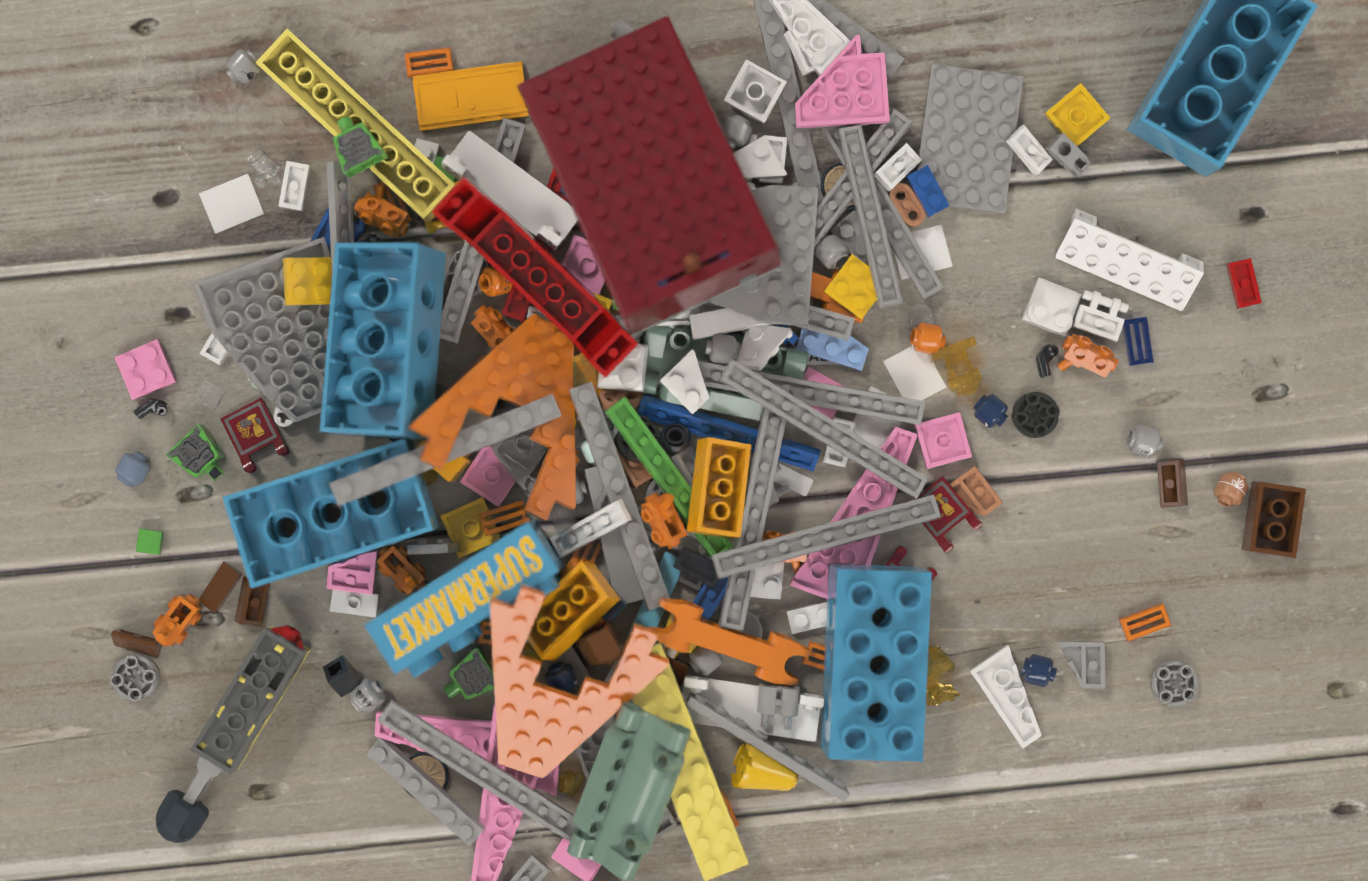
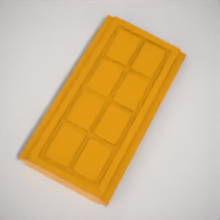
(469, 96)

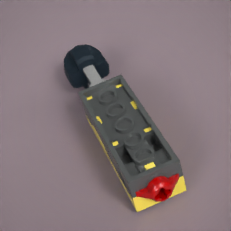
(235, 725)

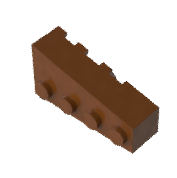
(600, 645)

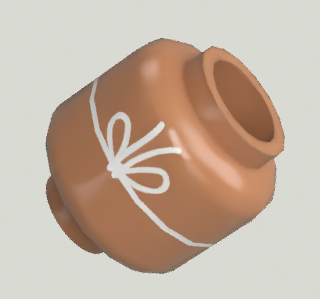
(1231, 489)

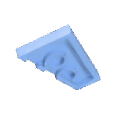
(846, 353)

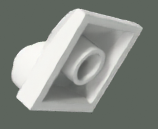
(754, 91)
(1051, 307)
(629, 373)
(768, 581)

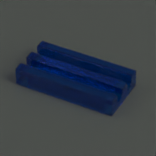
(1146, 337)

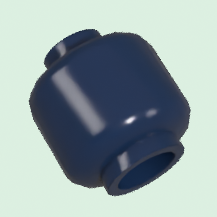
(991, 411)
(1038, 670)
(561, 677)

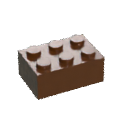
(1273, 519)

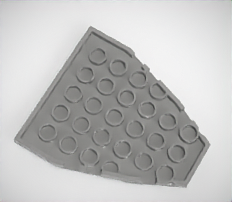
(785, 292)
(271, 342)

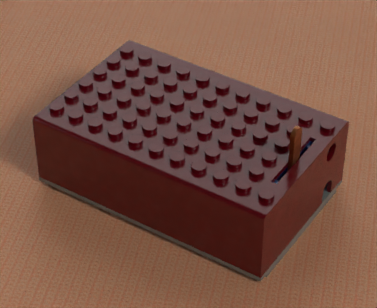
(650, 176)

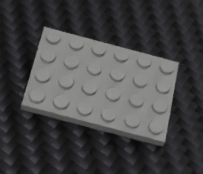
(966, 135)

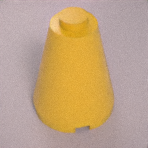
(760, 771)

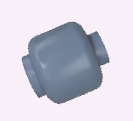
(132, 469)

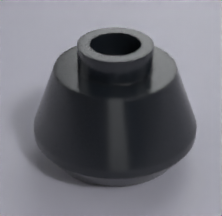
(675, 437)

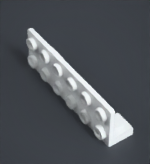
(519, 193)
(1129, 262)
(742, 702)

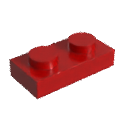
(1243, 283)

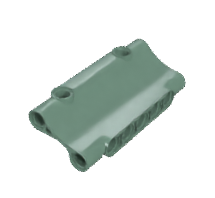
(667, 350)
(628, 790)

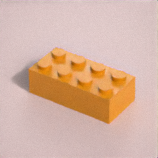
(718, 488)
(571, 610)

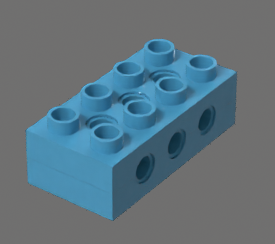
(382, 339)
(305, 497)
(852, 643)

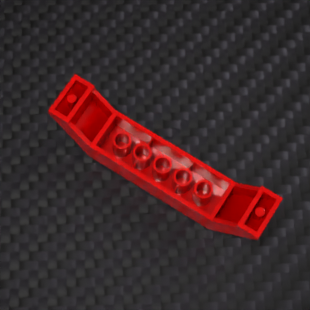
(536, 275)

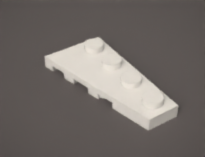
(812, 31)
(1003, 687)

